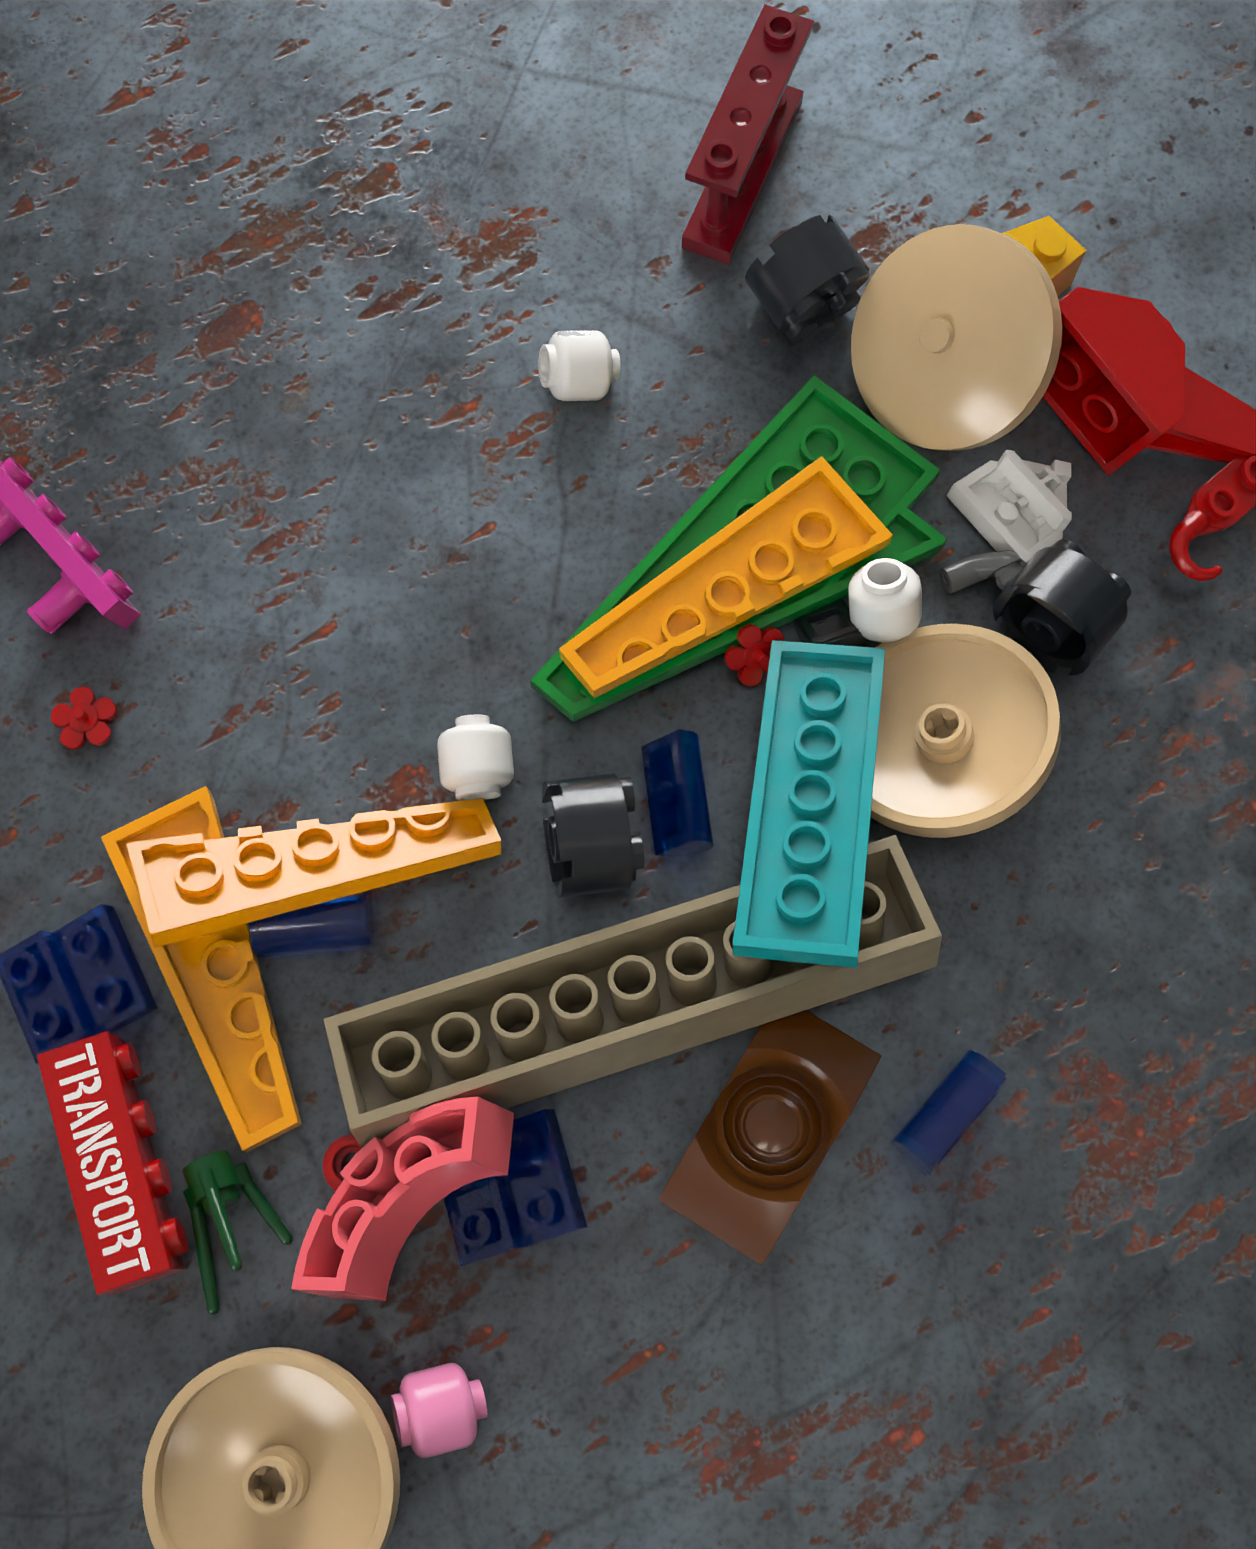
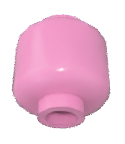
(438, 1410)

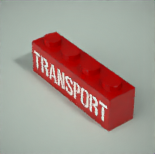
(112, 1163)

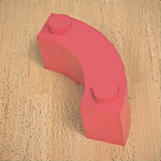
(391, 1188)

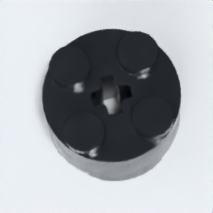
(808, 276)
(1063, 607)
(591, 835)

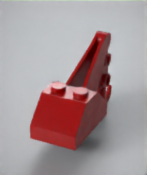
(1128, 390)

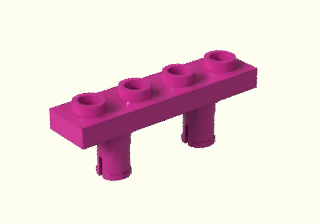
(81, 577)

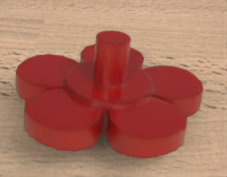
(753, 654)
(84, 719)

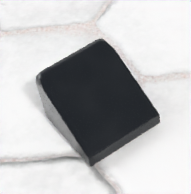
(829, 626)

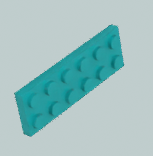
(811, 805)

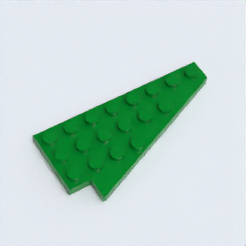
(811, 425)

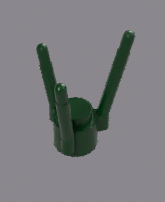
(211, 1190)

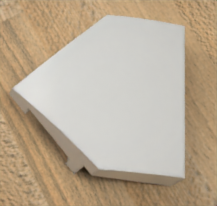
(1016, 503)

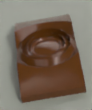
(770, 1131)

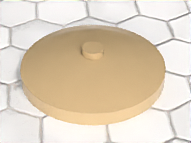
(956, 337)
(961, 731)
(272, 1458)

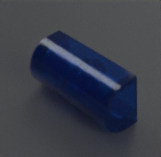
(677, 795)
(317, 928)
(949, 1111)

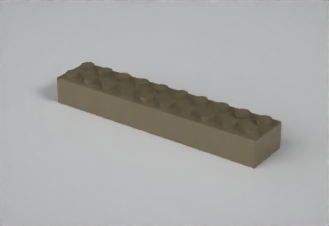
(608, 1003)

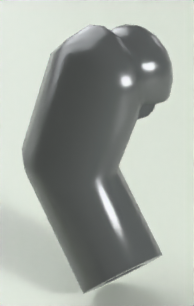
(981, 566)

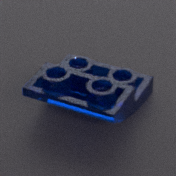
(75, 981)
(525, 1206)

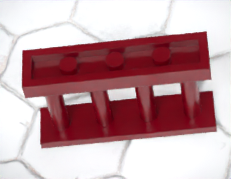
(746, 134)

